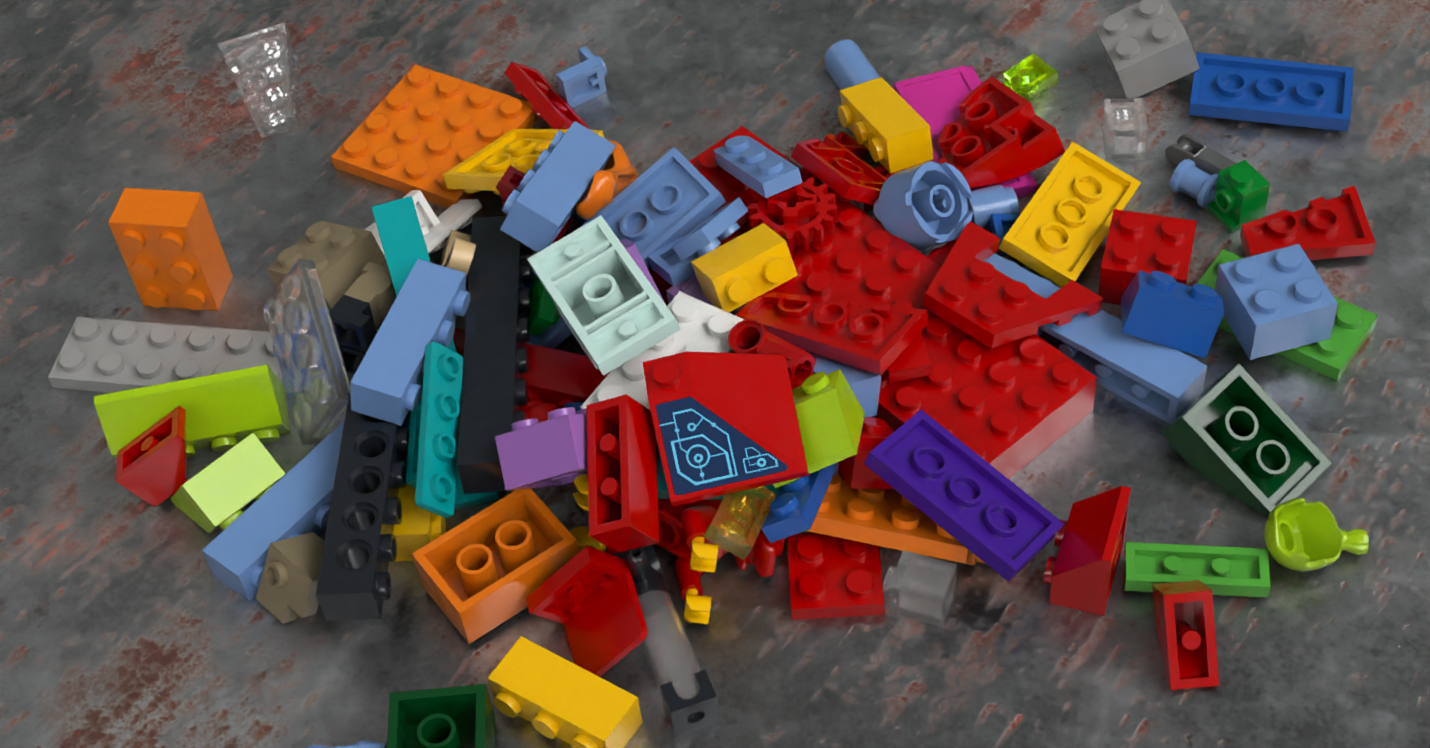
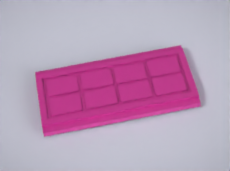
(937, 101)

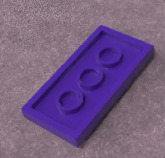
(964, 494)

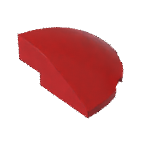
(997, 136)

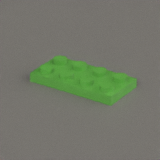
(1326, 357)

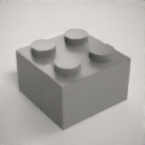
(1146, 46)

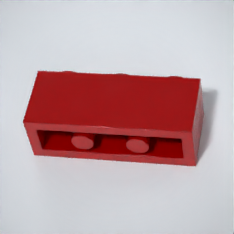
(622, 474)

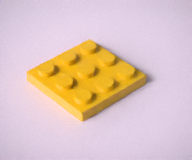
(486, 167)

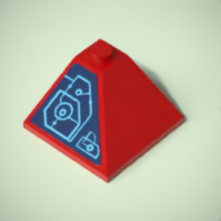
(724, 423)

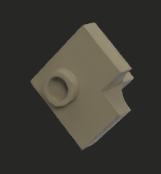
(291, 577)

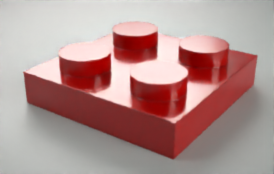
(833, 577)

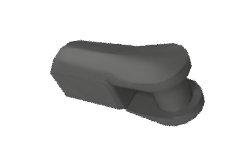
(1204, 157)

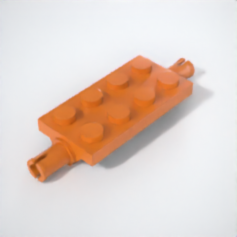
(885, 520)

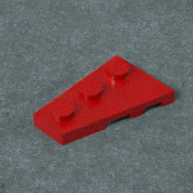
(1322, 229)

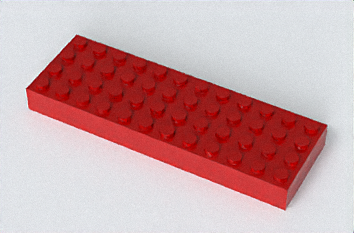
(995, 400)

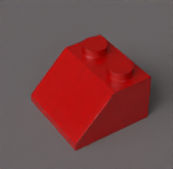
(1089, 552)

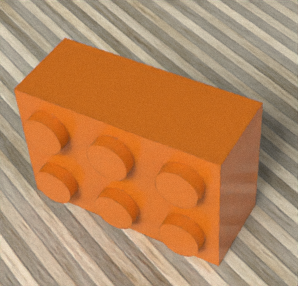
(171, 248)
(494, 562)

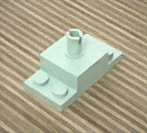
(603, 295)

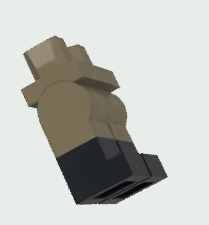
(362, 312)

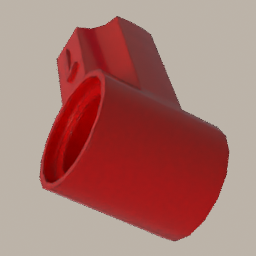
(753, 338)

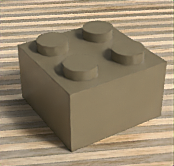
(338, 257)

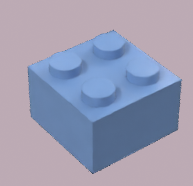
(1275, 301)

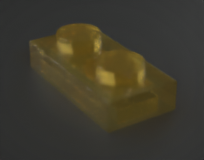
(740, 520)

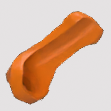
(607, 183)

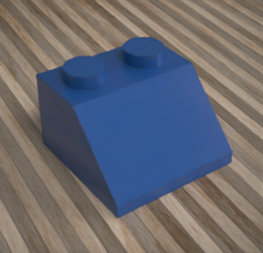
(1171, 312)

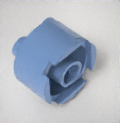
(925, 204)

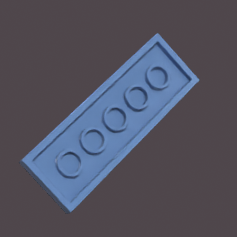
(651, 213)

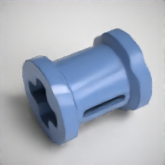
(1194, 182)

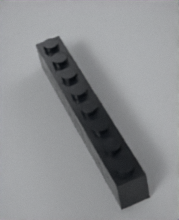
(493, 352)

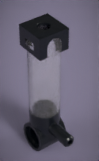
(684, 687)

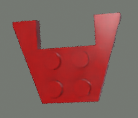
(840, 166)
(992, 304)

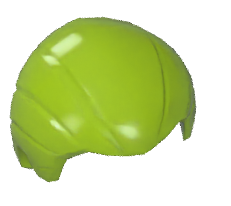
(1308, 537)

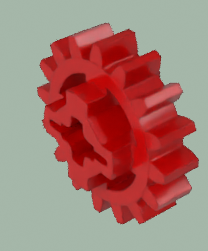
(797, 213)

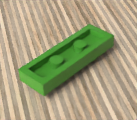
(1221, 568)

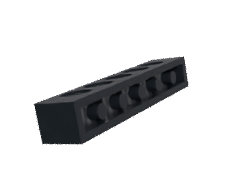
(362, 518)

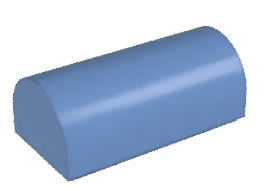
(848, 64)

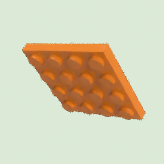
(427, 130)

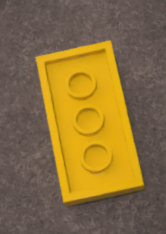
(1069, 215)

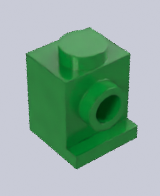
(1239, 196)

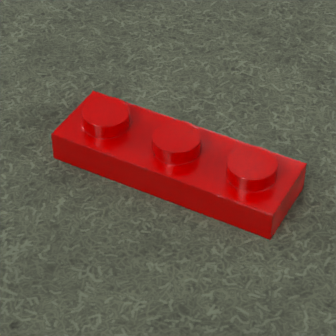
(543, 97)

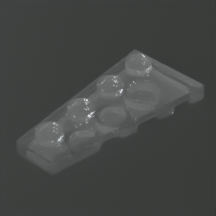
(264, 77)

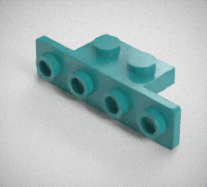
(436, 432)

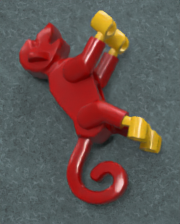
(682, 534)

